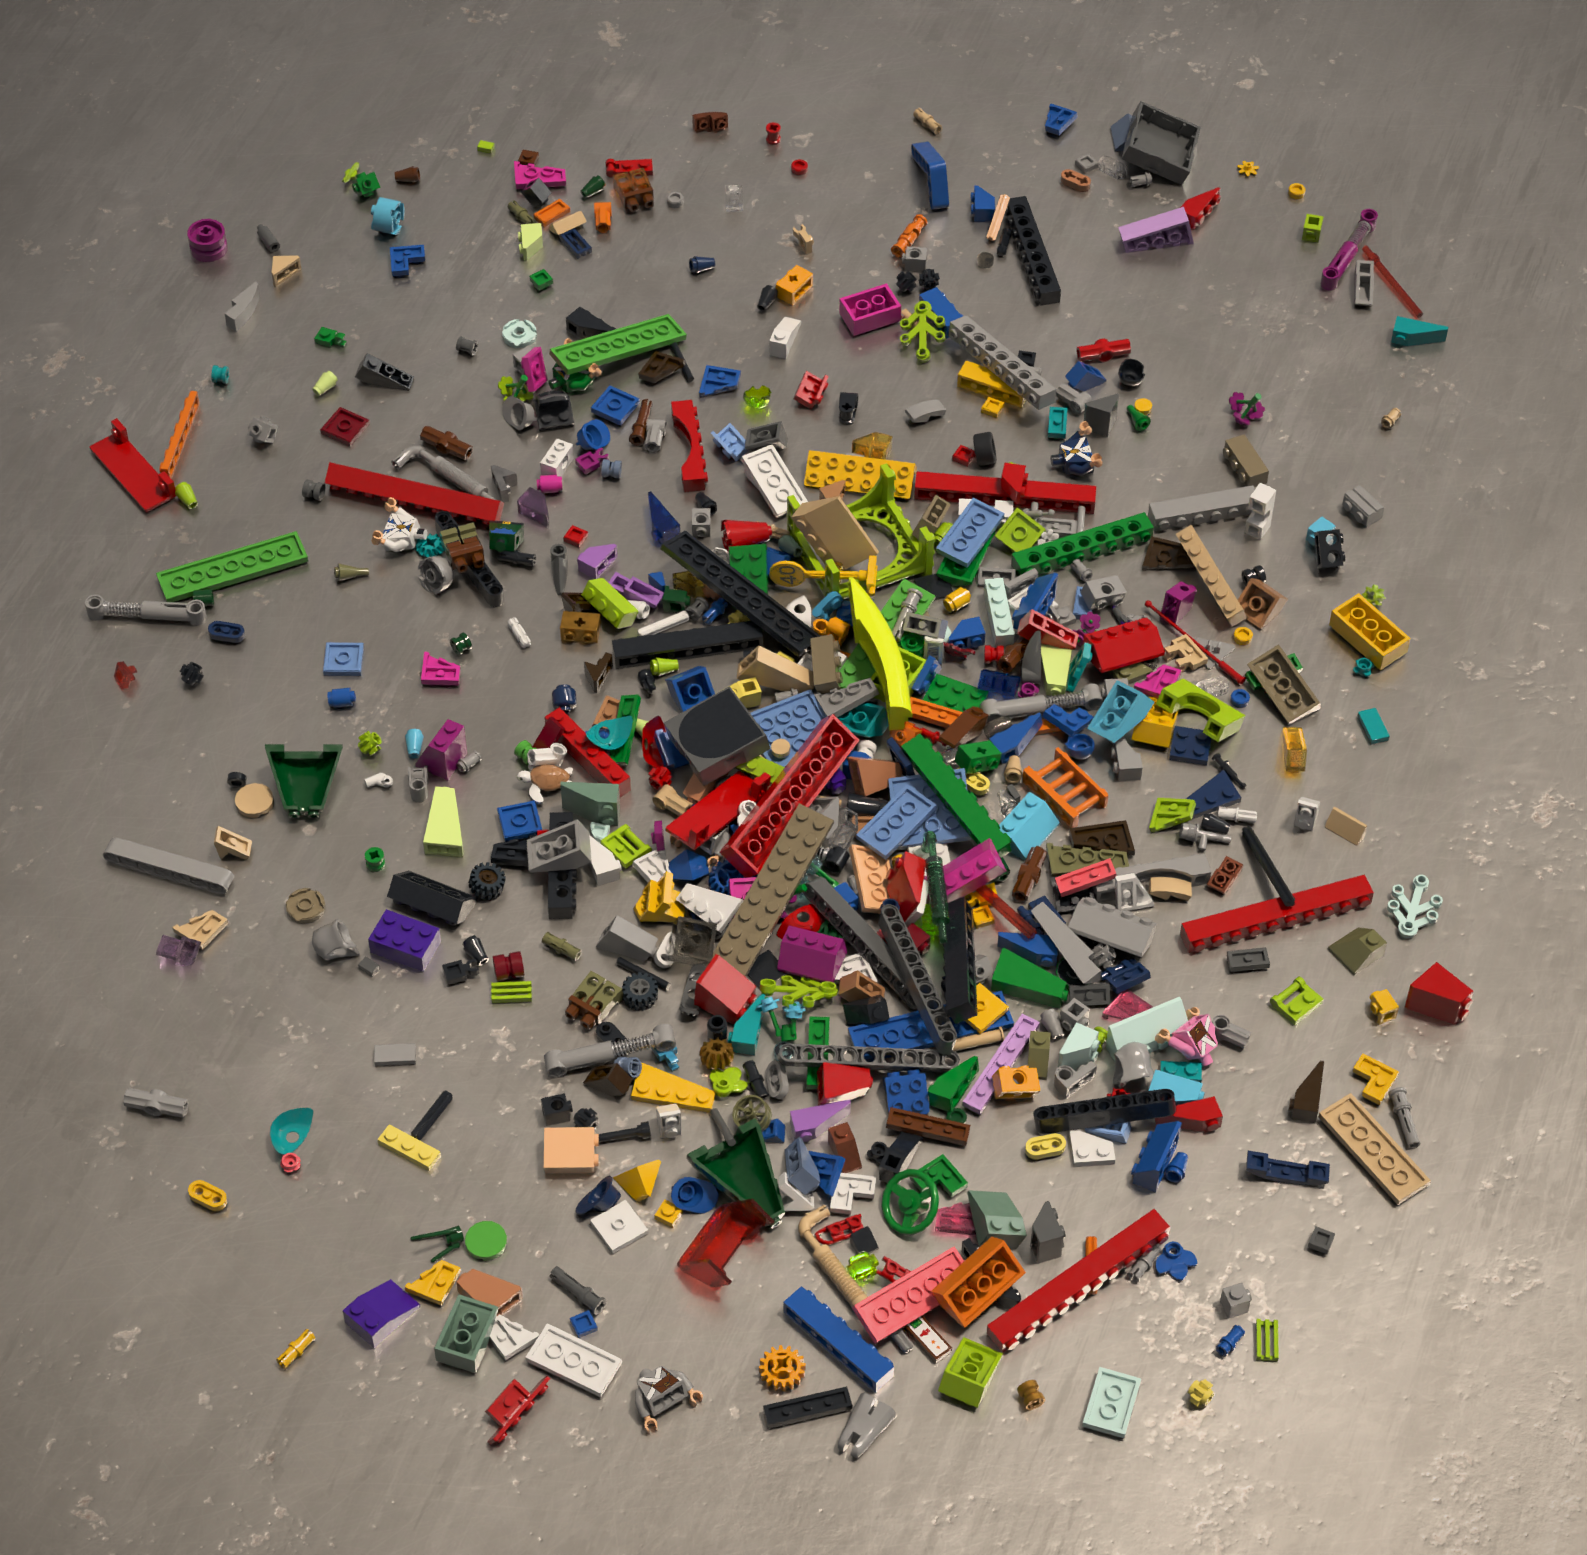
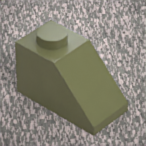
(1039, 1052)

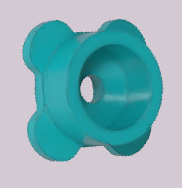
(1363, 667)

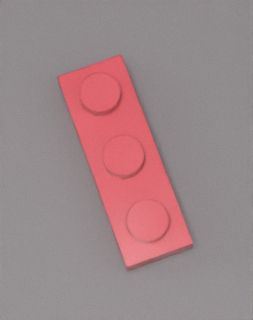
(1086, 877)

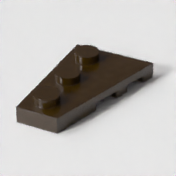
(1166, 555)

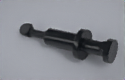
(1224, 765)

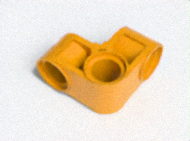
(835, 626)

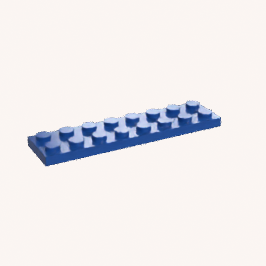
(910, 1032)

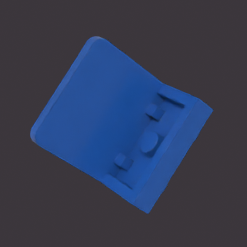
(907, 1091)

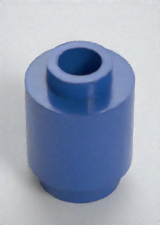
(341, 697)

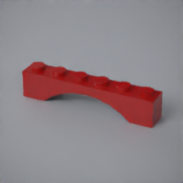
(693, 469)

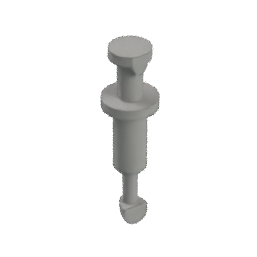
(1037, 513)

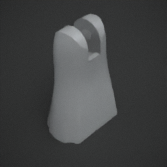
(865, 1424)

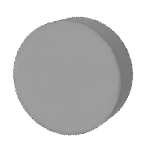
(675, 199)

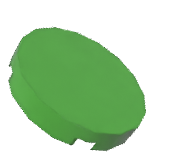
(485, 1240)

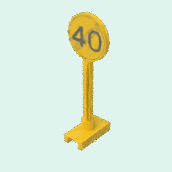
(793, 574)

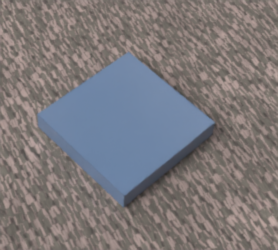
(343, 659)

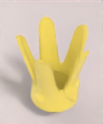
(737, 617)

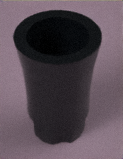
(865, 805)

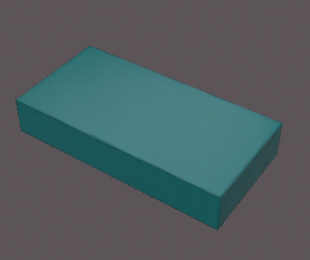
(1373, 726)

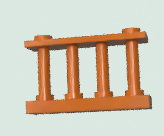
(1057, 802)

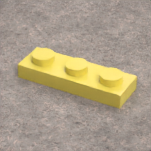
(409, 1147)

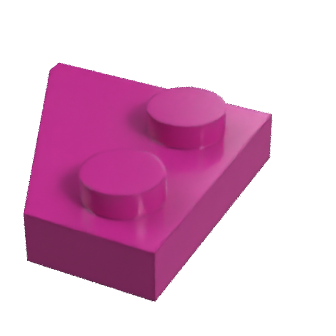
(439, 671)
(1157, 680)

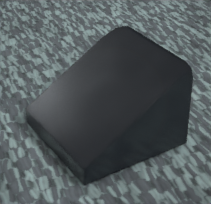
(863, 1240)

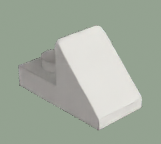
(794, 1199)

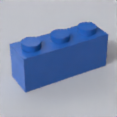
(941, 307)

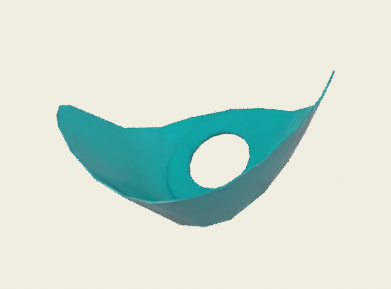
(618, 732)
(293, 1120)

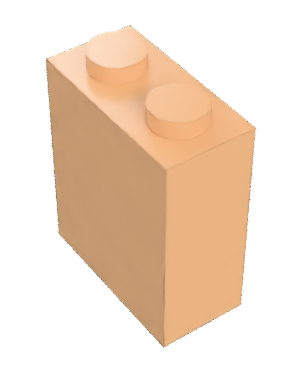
(570, 1150)

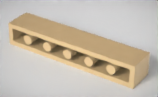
(1211, 575)

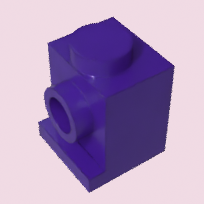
(837, 782)

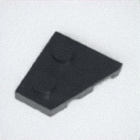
(511, 852)

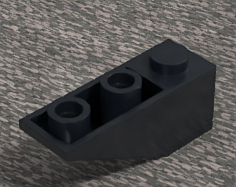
(585, 324)
(379, 373)
(898, 1156)

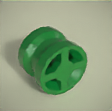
(378, 862)

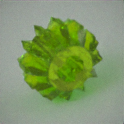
(926, 924)

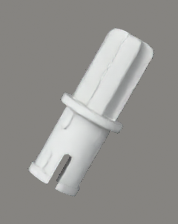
(1237, 815)

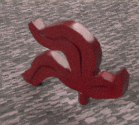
(956, 651)

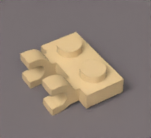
(1189, 652)

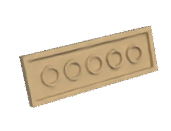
(1374, 1148)

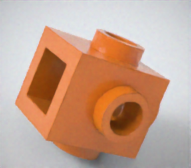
(904, 735)

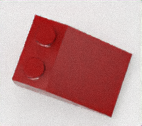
(906, 882)

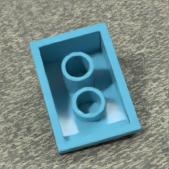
(1120, 712)

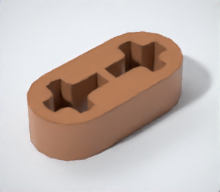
(1075, 180)

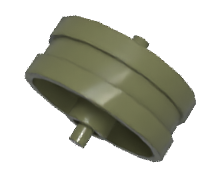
(751, 1112)

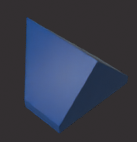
(688, 866)

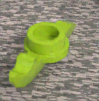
(350, 173)

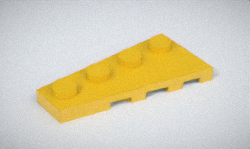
(666, 1089)

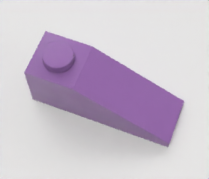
(814, 1121)

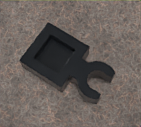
(457, 971)

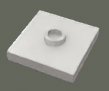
(619, 1226)

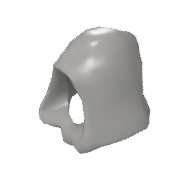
(333, 941)
(1131, 1063)

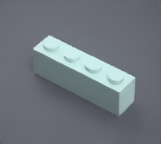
(998, 612)

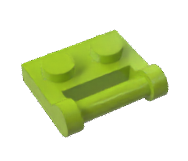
(622, 849)
(1301, 1005)

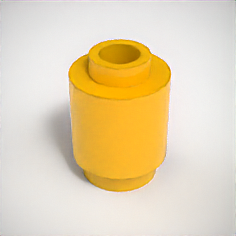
(957, 599)

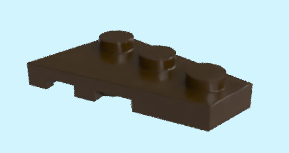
(1103, 836)

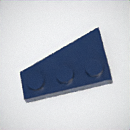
(1215, 793)

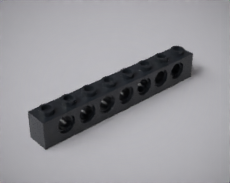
(1032, 251)

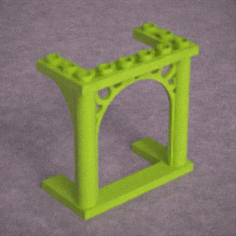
(877, 500)

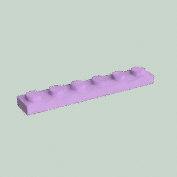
(1005, 1056)

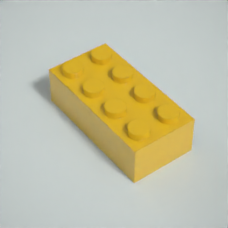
(1369, 631)

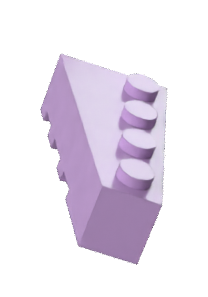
(1157, 231)

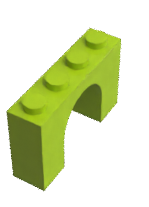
(1222, 719)

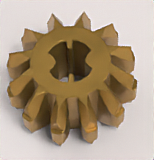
(716, 1054)

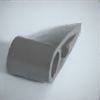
(559, 567)
(1032, 661)

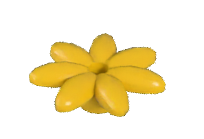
(1248, 168)

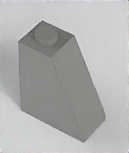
(627, 940)

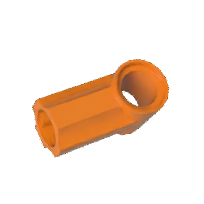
(602, 213)

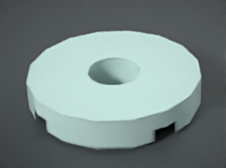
(519, 341)

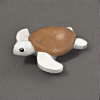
(544, 777)

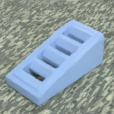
(1115, 1135)

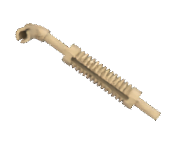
(827, 1260)

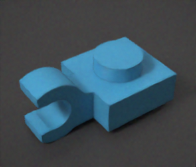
(670, 1057)

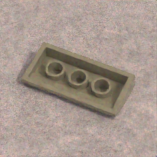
(1284, 685)

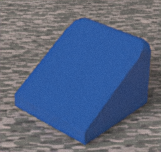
(657, 581)
(775, 1132)

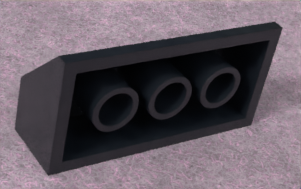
(431, 897)

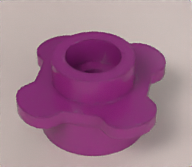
(1028, 690)

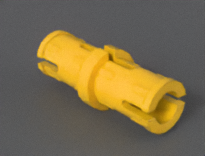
(295, 1348)

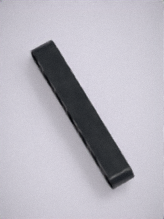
(481, 577)
(1104, 1111)

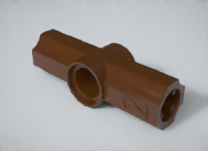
(446, 442)
(1013, 655)
(1029, 873)

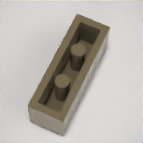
(1245, 461)
(932, 516)
(826, 663)

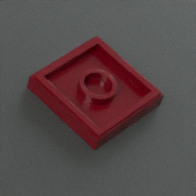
(345, 426)

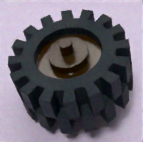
(487, 880)

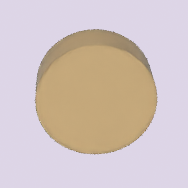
(780, 748)

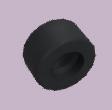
(984, 448)

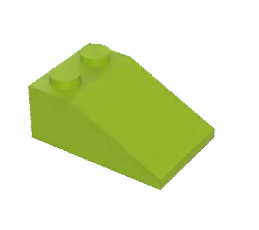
(970, 1372)

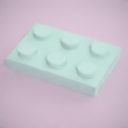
(1111, 1402)

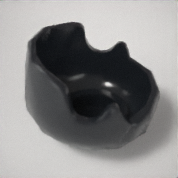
(1131, 372)

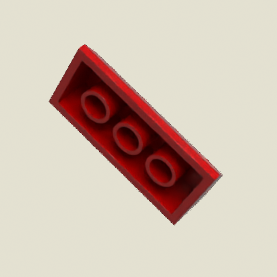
(1124, 644)

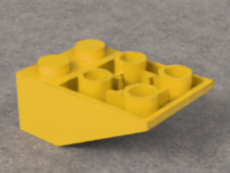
(1156, 727)

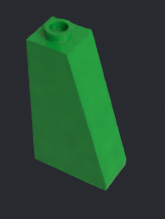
(1027, 981)

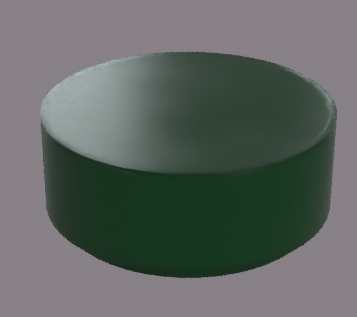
(957, 1115)

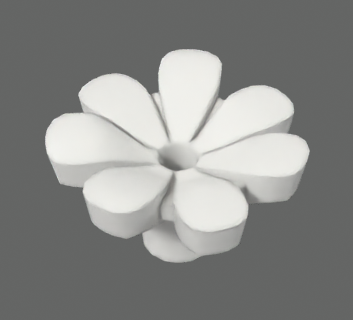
(1047, 537)

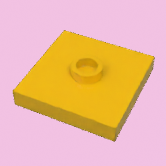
(988, 1008)

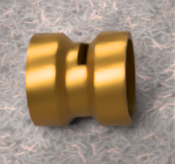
(1030, 1394)

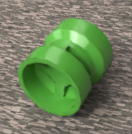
(522, 749)

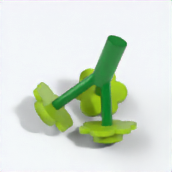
(506, 386)

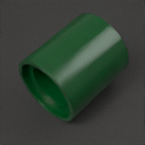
(205, 596)

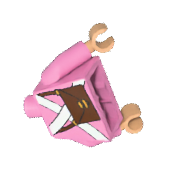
(1193, 1038)

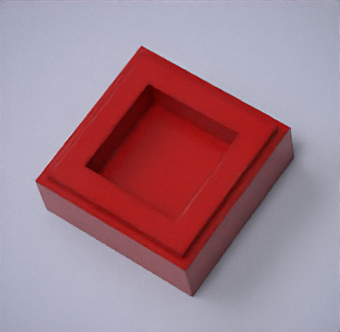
(963, 455)
(575, 536)

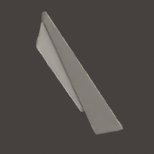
(1069, 944)

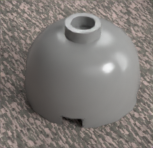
(435, 574)

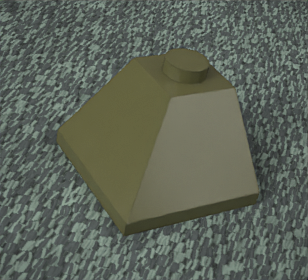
(1359, 949)

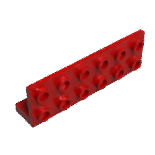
(132, 469)
(717, 809)

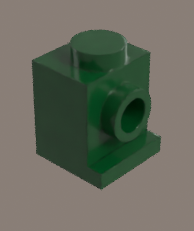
(675, 600)

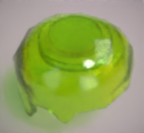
(757, 398)

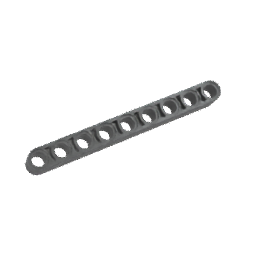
(858, 934)
(917, 979)
(858, 1057)

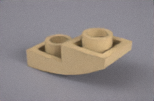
(1166, 886)

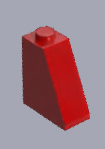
(842, 1082)

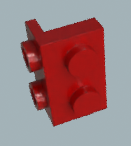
(810, 389)

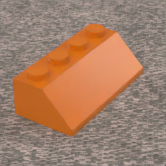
(978, 1281)

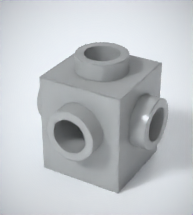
(262, 430)
(983, 968)
(1073, 1013)

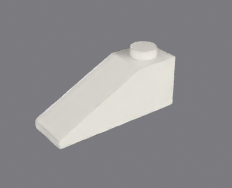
(783, 337)
(603, 864)

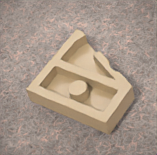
(202, 928)

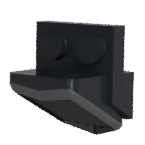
(553, 410)

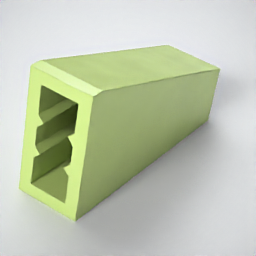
(1055, 668)
(443, 825)

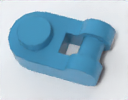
(827, 606)

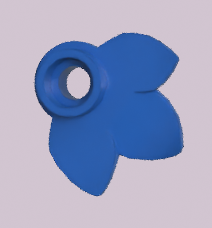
(1177, 1263)

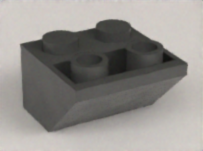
(1047, 1235)

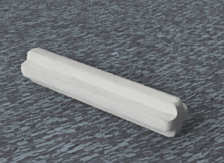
(664, 624)

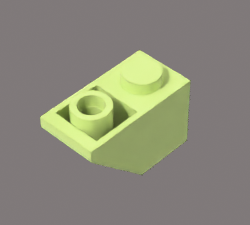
(531, 240)

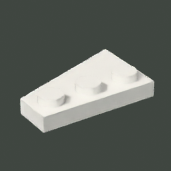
(710, 905)

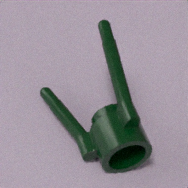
(451, 1236)

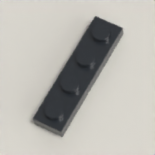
(807, 1407)

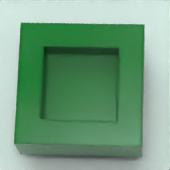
(541, 279)

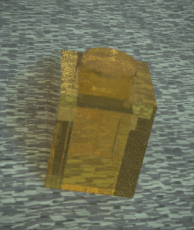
(1294, 749)

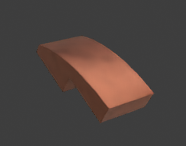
(711, 120)
(1225, 875)

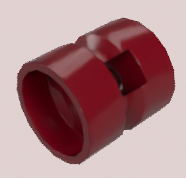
(508, 966)

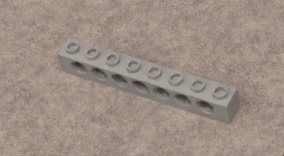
(1002, 362)

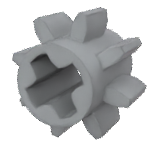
(1103, 955)

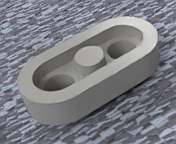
(777, 1080)

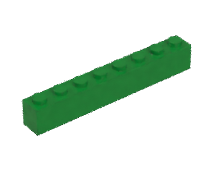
(954, 795)

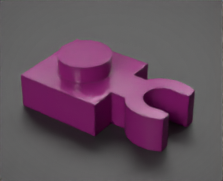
(590, 462)
(658, 835)

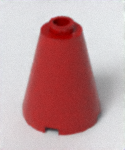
(744, 533)

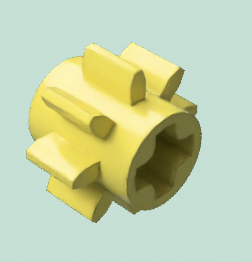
(1201, 1392)

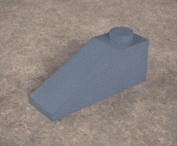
(801, 1167)

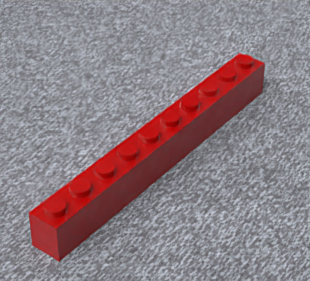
(413, 492)
(1048, 495)
(1273, 914)
(1078, 1280)

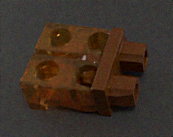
(634, 191)

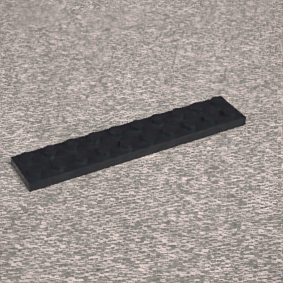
(740, 592)

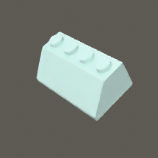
(1146, 1025)

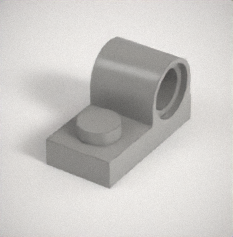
(1074, 1079)

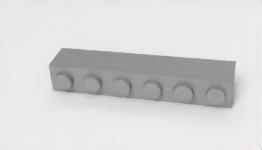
(1200, 508)

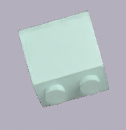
(1079, 1047)

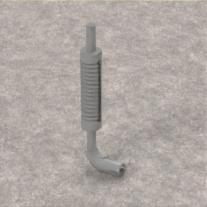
(444, 469)

